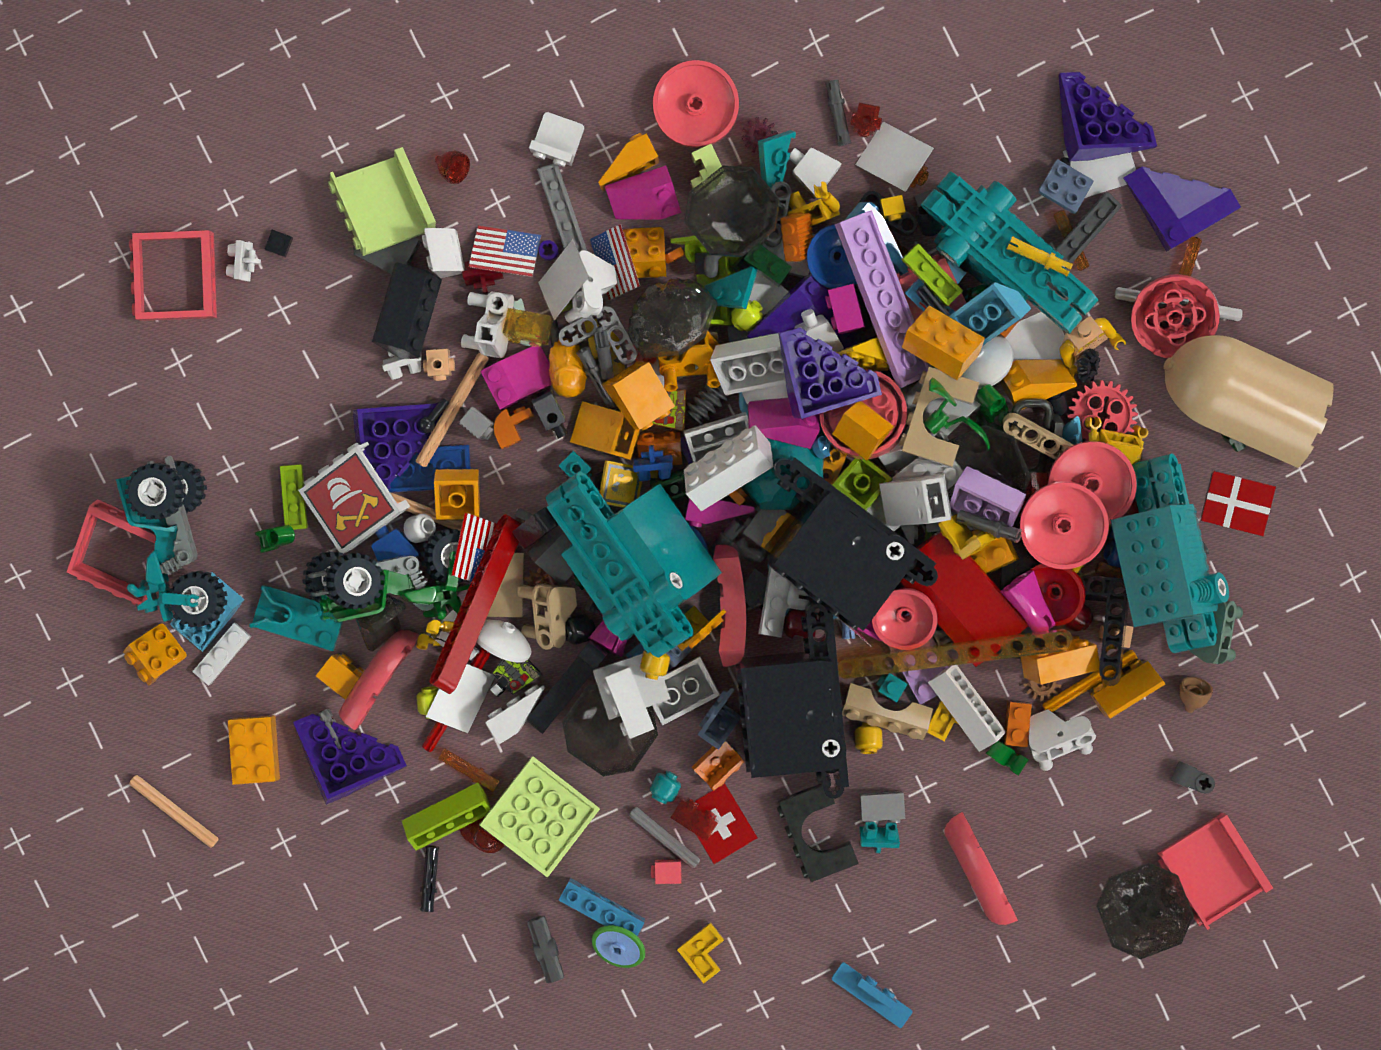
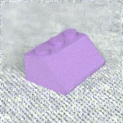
(986, 497)

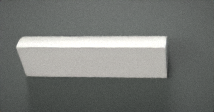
(967, 707)

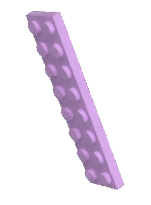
(881, 294)

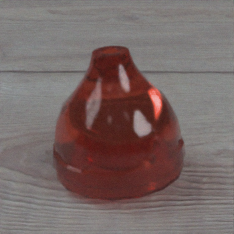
(453, 166)

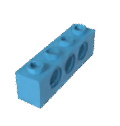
(600, 907)

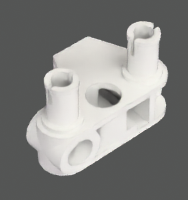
(589, 297)
(493, 319)
(1050, 733)

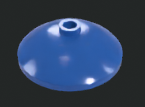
(821, 263)

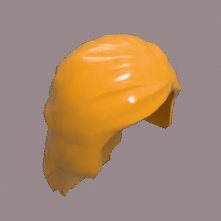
(566, 370)

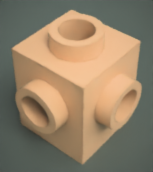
(433, 359)

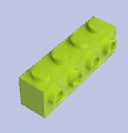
(447, 814)

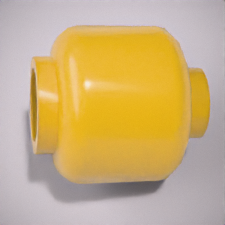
(653, 665)
(868, 738)

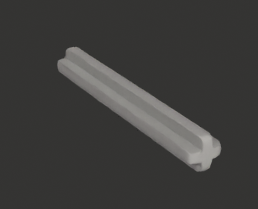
(664, 837)

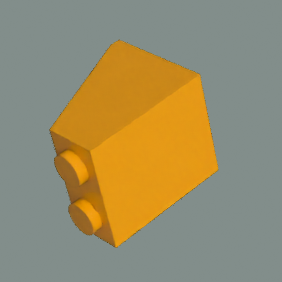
(639, 395)

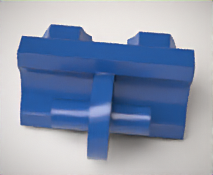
(653, 461)

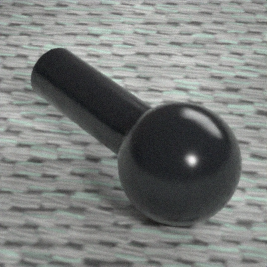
(427, 424)

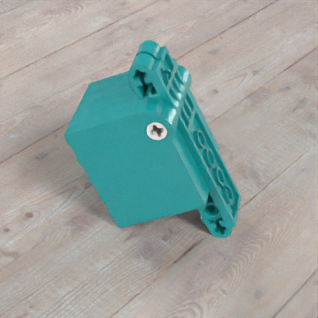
(633, 561)

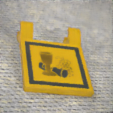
(621, 484)

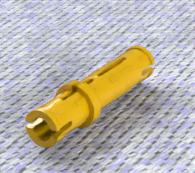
(1040, 256)

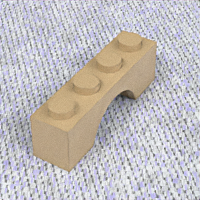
(861, 706)

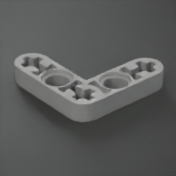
(614, 324)

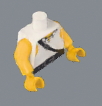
(439, 633)

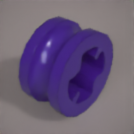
(542, 251)

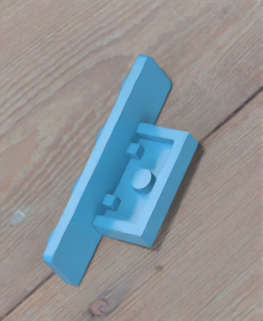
(872, 995)

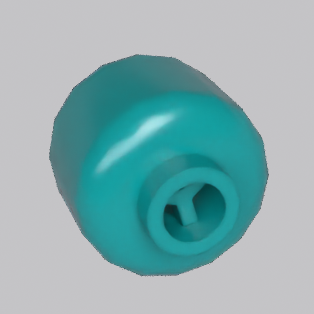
(665, 787)

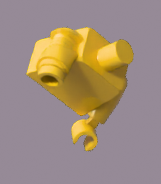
(821, 209)

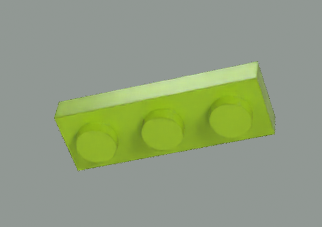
(932, 275)
(293, 502)

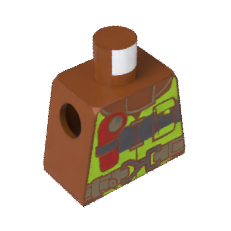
(676, 418)

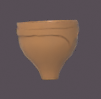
(1194, 693)

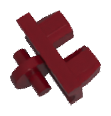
(480, 277)

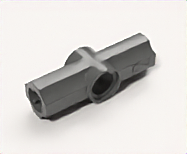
(545, 949)

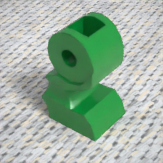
(1007, 757)

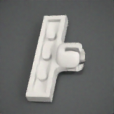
(779, 596)

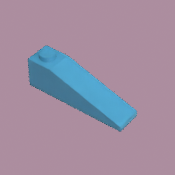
(893, 250)

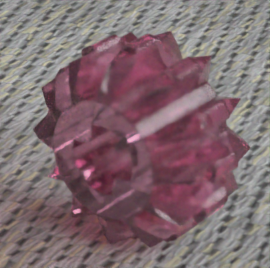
(756, 129)

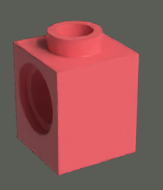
(667, 871)

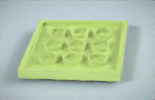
(539, 816)

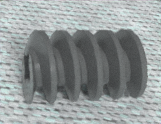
(706, 403)

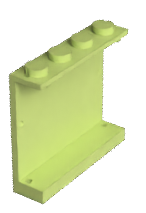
(382, 203)

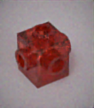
(869, 113)

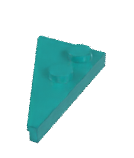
(774, 157)
(734, 289)

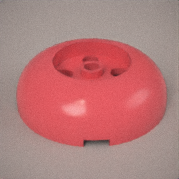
(1172, 289)

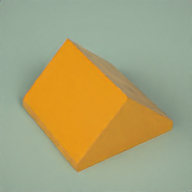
(862, 429)

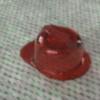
(481, 838)

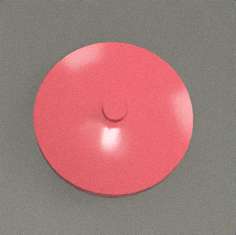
(695, 103)
(1101, 470)
(1064, 525)

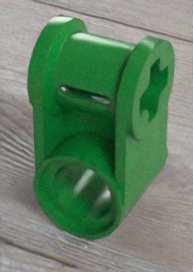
(991, 402)
(275, 537)

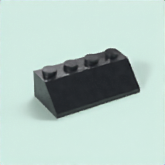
(406, 311)

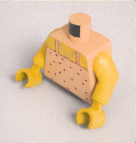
(1084, 336)

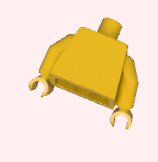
(1128, 444)

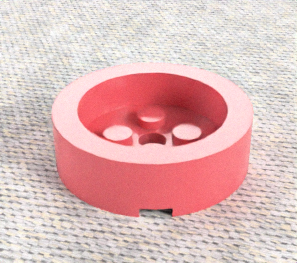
(889, 405)

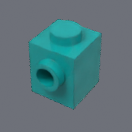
(575, 464)
(891, 686)

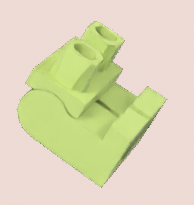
(709, 162)

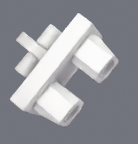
(244, 260)
(393, 364)

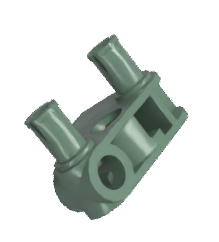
(1225, 620)

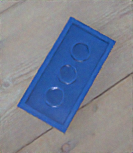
(422, 478)

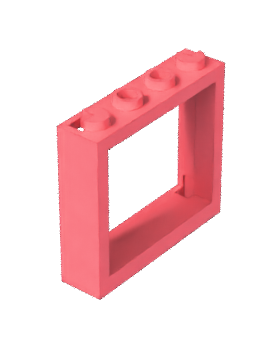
(208, 276)
(94, 576)

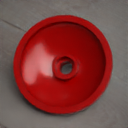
(1070, 601)

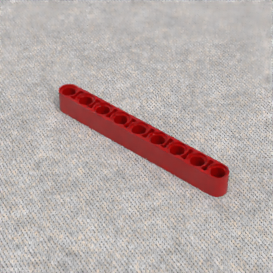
(476, 606)

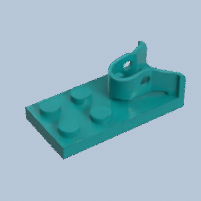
(295, 618)

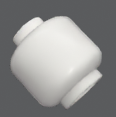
(419, 528)

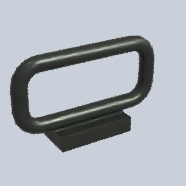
(1052, 423)

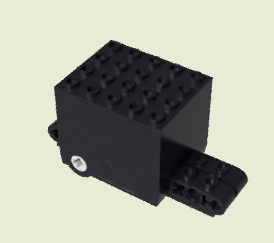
(842, 550)
(796, 709)

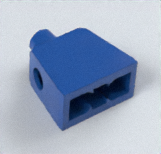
(393, 545)

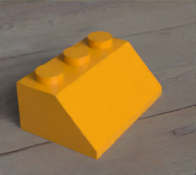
(1133, 686)

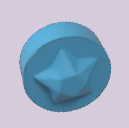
(821, 447)

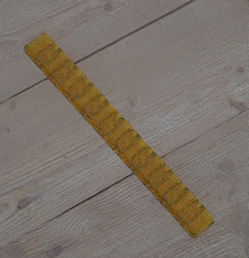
(963, 650)

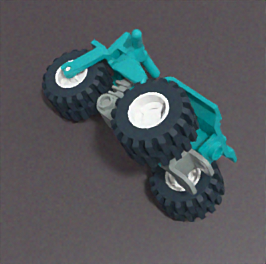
(158, 500)

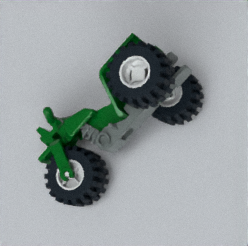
(357, 586)

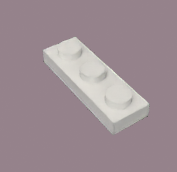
(222, 654)

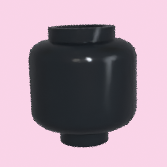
(579, 629)

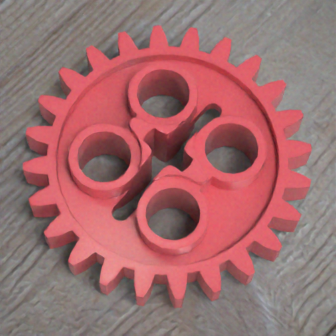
(1121, 419)

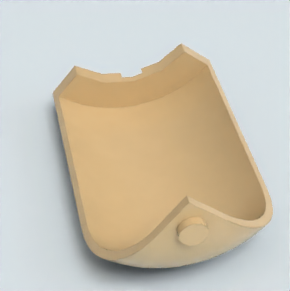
(1249, 396)

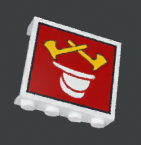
(350, 499)

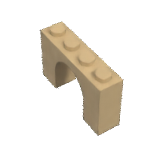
(918, 440)

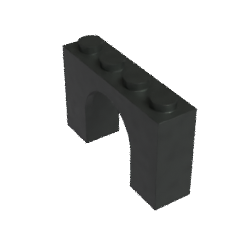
(816, 862)

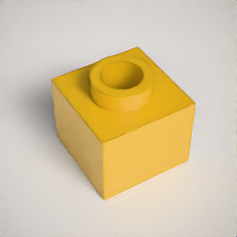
(892, 207)

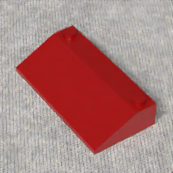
(966, 598)

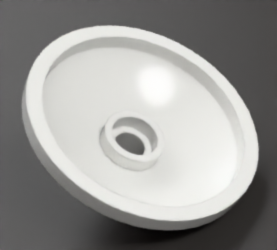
(992, 363)
(504, 641)

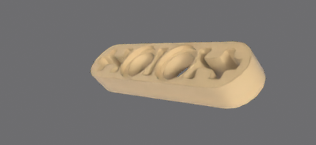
(1038, 441)

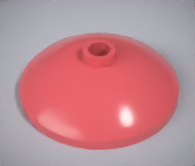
(910, 630)

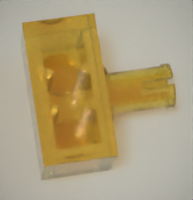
(527, 327)

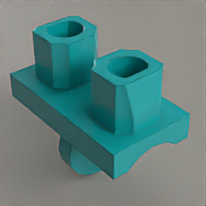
(879, 836)

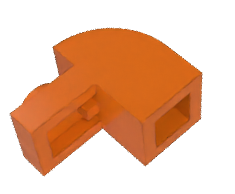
(505, 428)

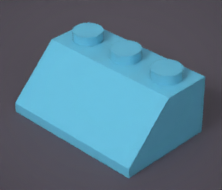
(992, 311)

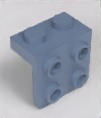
(719, 721)

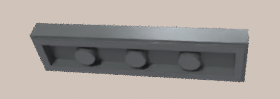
(1088, 227)

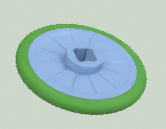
(618, 946)

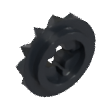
(1088, 365)

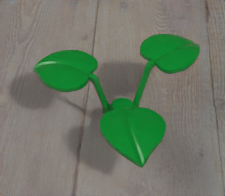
(939, 418)

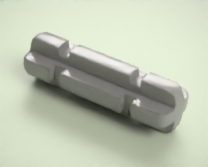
(326, 716)

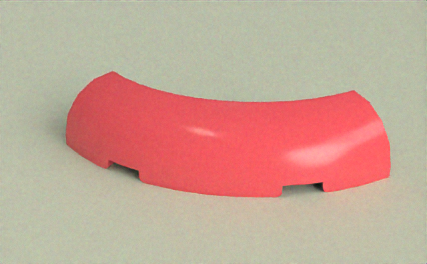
(733, 602)
(376, 677)
(979, 871)

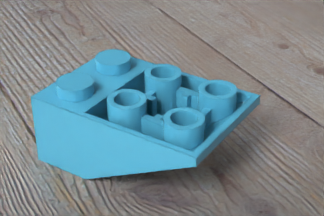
(202, 636)

